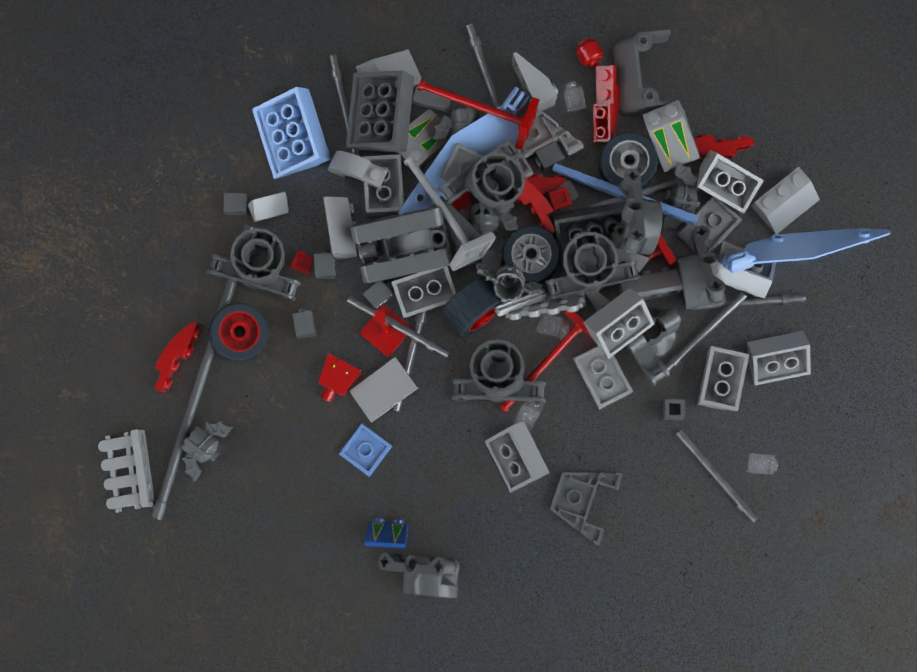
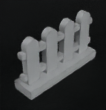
(570, 303)
(139, 478)

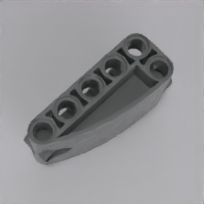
(402, 244)

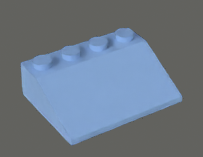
(291, 132)

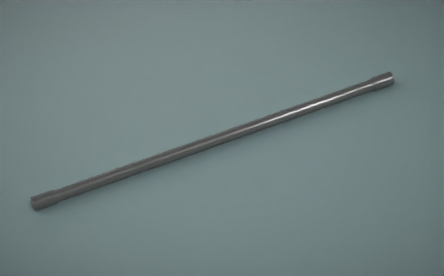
(161, 502)

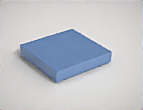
(365, 450)

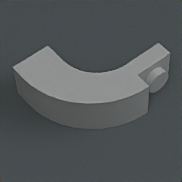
(351, 165)

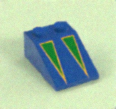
(387, 534)

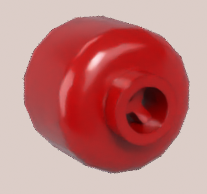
(589, 53)

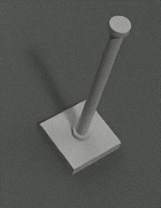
(470, 250)

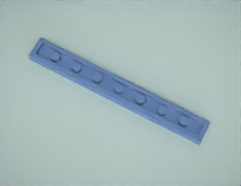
(614, 190)

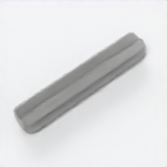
(523, 301)

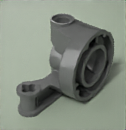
(501, 167)
(640, 218)
(608, 271)
(698, 273)
(264, 277)
(648, 352)
(509, 387)
(422, 576)

